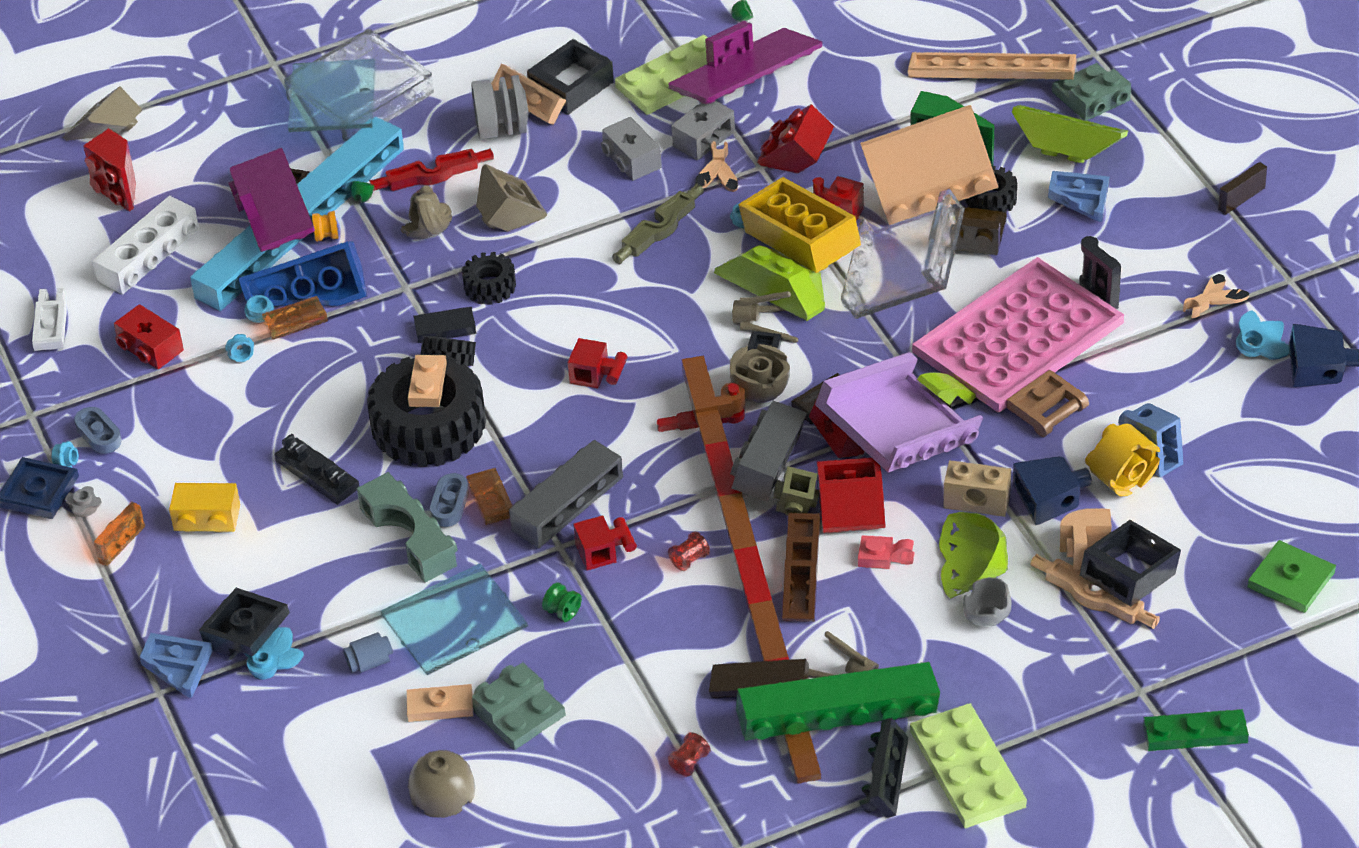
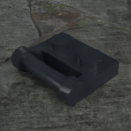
(1100, 272)

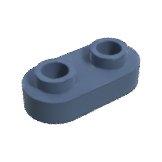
(98, 430)
(449, 499)

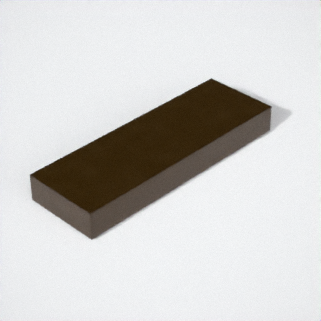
(730, 677)

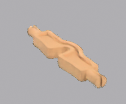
(1062, 575)

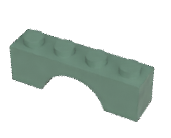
(389, 504)

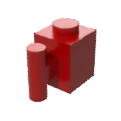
(842, 193)
(591, 362)
(598, 542)

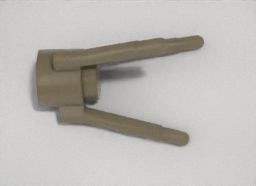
(747, 311)
(856, 662)

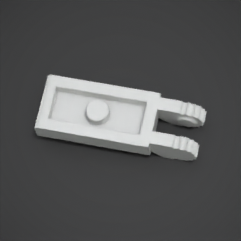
(49, 321)

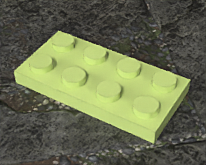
(648, 83)
(968, 765)

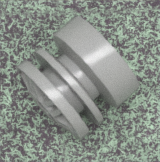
(499, 107)

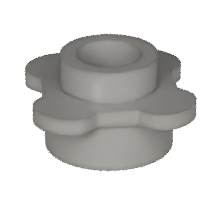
(83, 501)

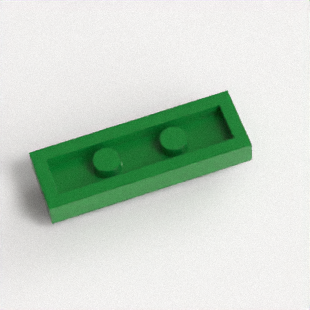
(1195, 730)

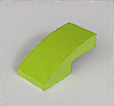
(946, 387)

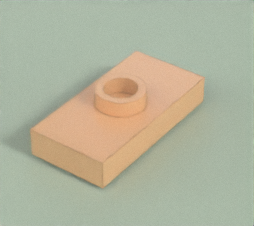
(439, 702)

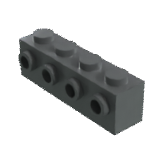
(767, 450)
(566, 493)

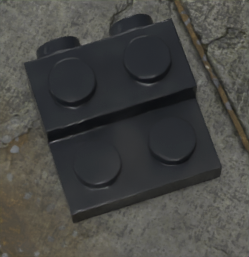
(243, 622)

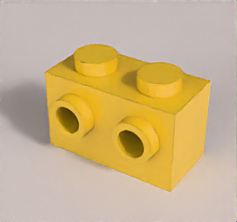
(205, 507)

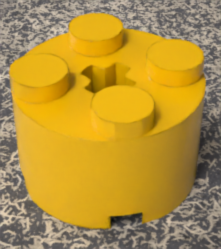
(1123, 458)

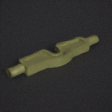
(649, 232)

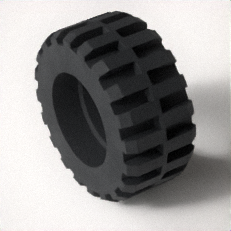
(431, 436)

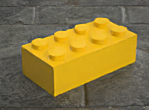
(800, 224)

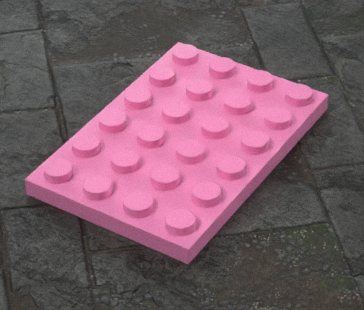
(1018, 332)

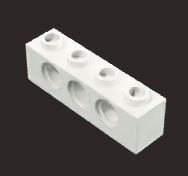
(145, 245)

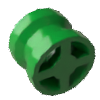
(561, 602)

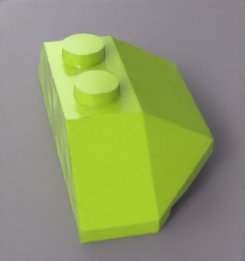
(1065, 134)
(771, 272)

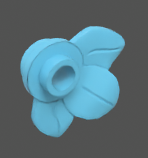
(1263, 336)
(274, 655)

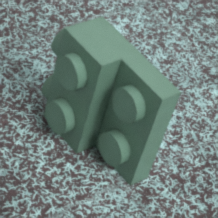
(1093, 91)
(516, 705)

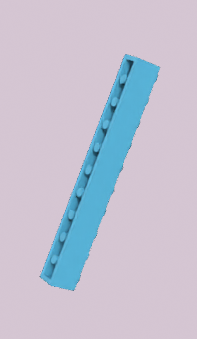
(321, 191)

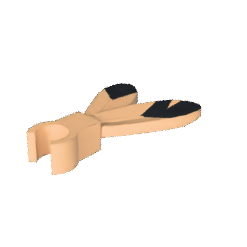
(718, 168)
(1214, 295)

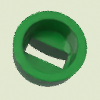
(741, 11)
(362, 190)

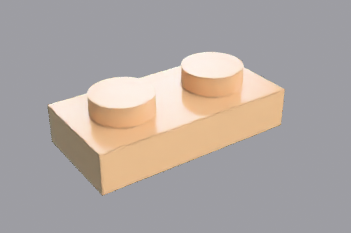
(427, 381)

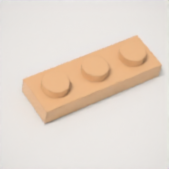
(539, 99)

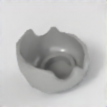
(988, 602)

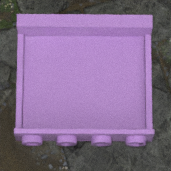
(894, 413)

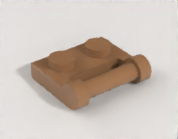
(1041, 396)

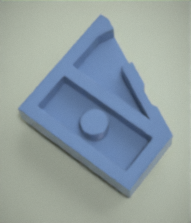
(1080, 192)
(176, 660)

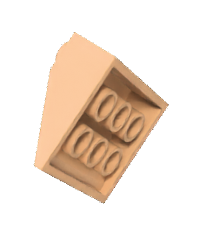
(927, 159)

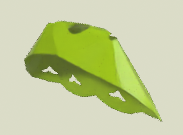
(978, 554)

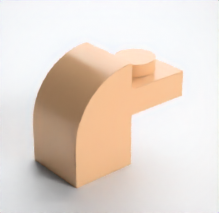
(1082, 530)

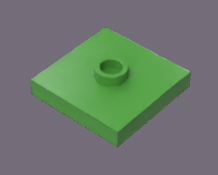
(1291, 576)

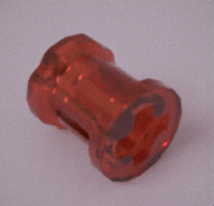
(689, 551)
(689, 754)

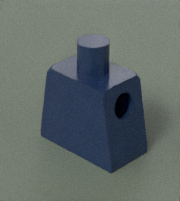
(1319, 356)
(1049, 487)

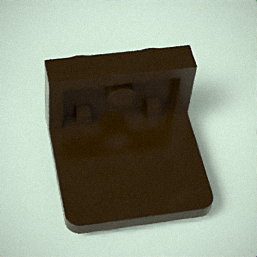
(981, 231)

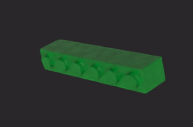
(837, 701)

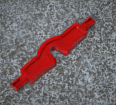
(418, 174)

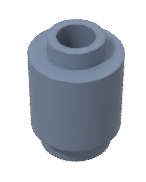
(368, 652)

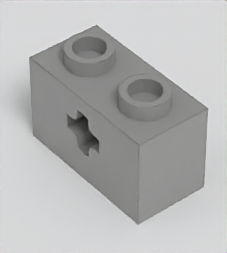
(701, 127)
(631, 148)

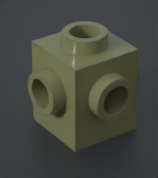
(796, 491)

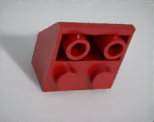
(796, 141)
(111, 168)
(850, 495)

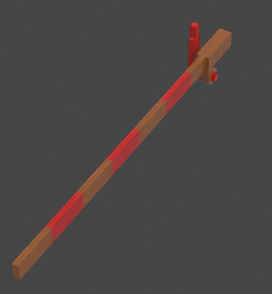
(708, 416)

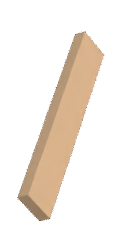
(992, 65)

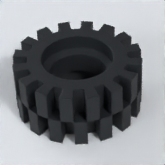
(1002, 199)
(491, 289)
(458, 349)

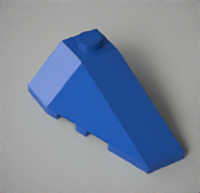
(329, 274)

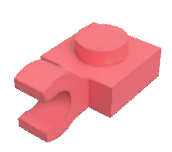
(881, 551)

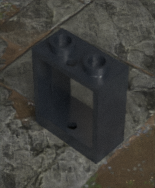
(584, 88)
(1118, 579)

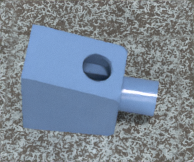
(1162, 429)

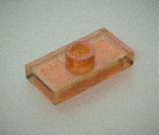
(294, 317)
(489, 495)
(119, 533)

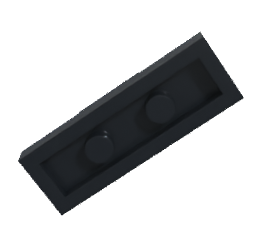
(316, 469)
(886, 769)

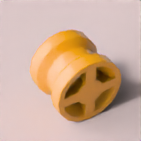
(325, 226)

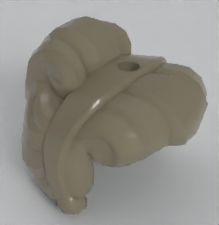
(426, 215)

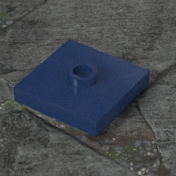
(37, 487)

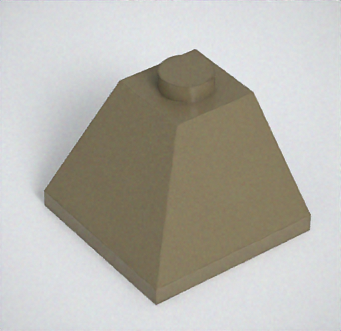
(113, 111)
(506, 200)

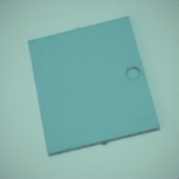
(332, 95)
(453, 619)

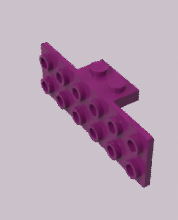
(739, 61)
(270, 200)

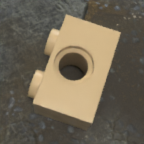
(977, 488)

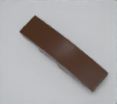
(801, 567)

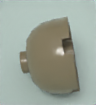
(760, 372)
(441, 783)

